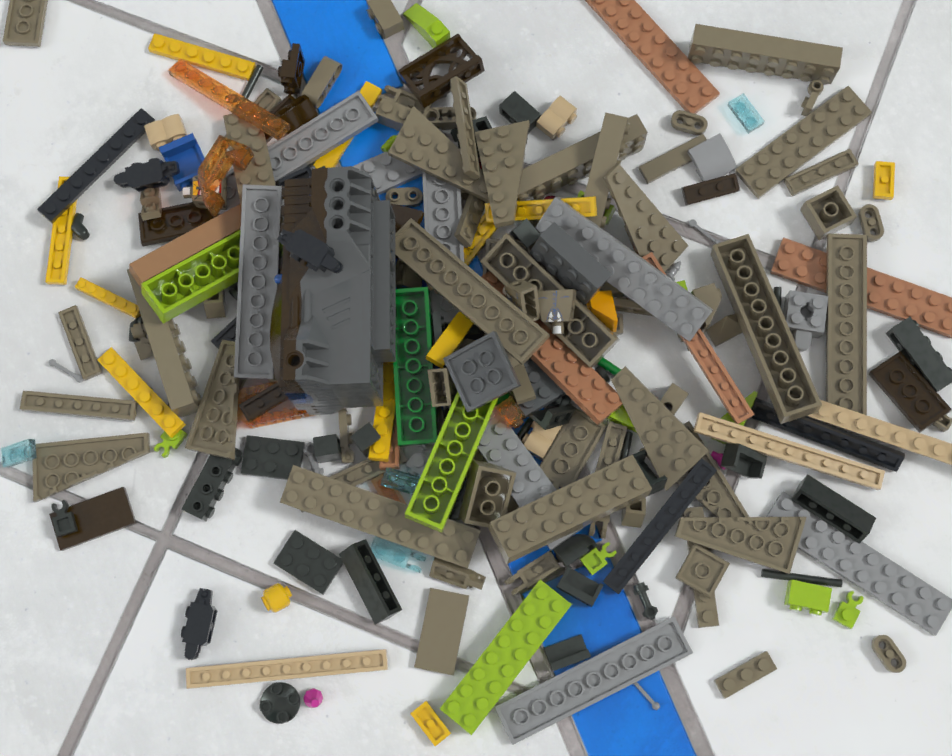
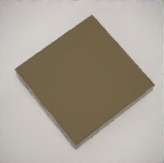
(702, 570)

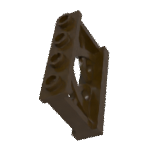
(442, 54)

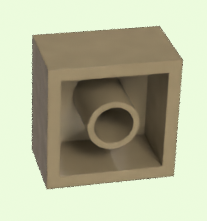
(828, 212)

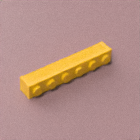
(108, 297)

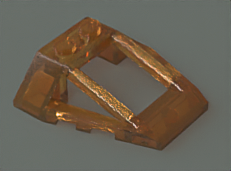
(216, 166)

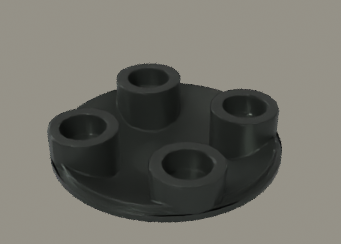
(280, 703)

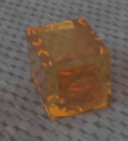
(510, 413)

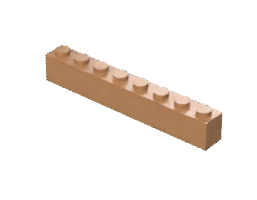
(186, 245)

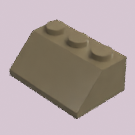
(486, 493)

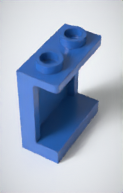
(189, 157)

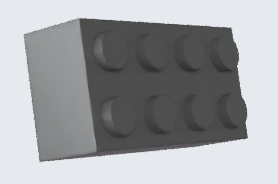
(570, 263)

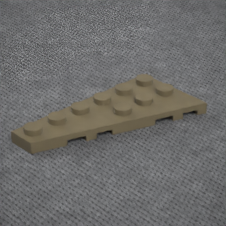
(430, 151)
(502, 164)
(643, 221)
(216, 417)
(665, 438)
(74, 461)
(717, 493)
(754, 539)

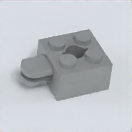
(805, 316)

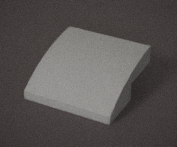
(712, 158)

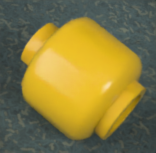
(276, 597)

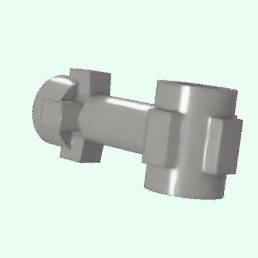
(309, 452)

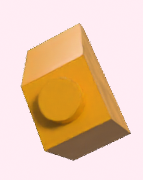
(604, 309)

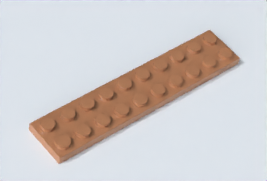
(657, 53)
(884, 292)
(571, 372)

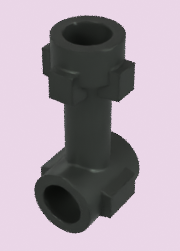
(649, 610)

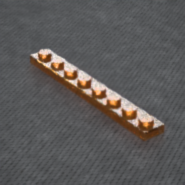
(229, 99)

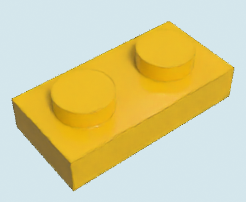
(883, 180)
(430, 723)

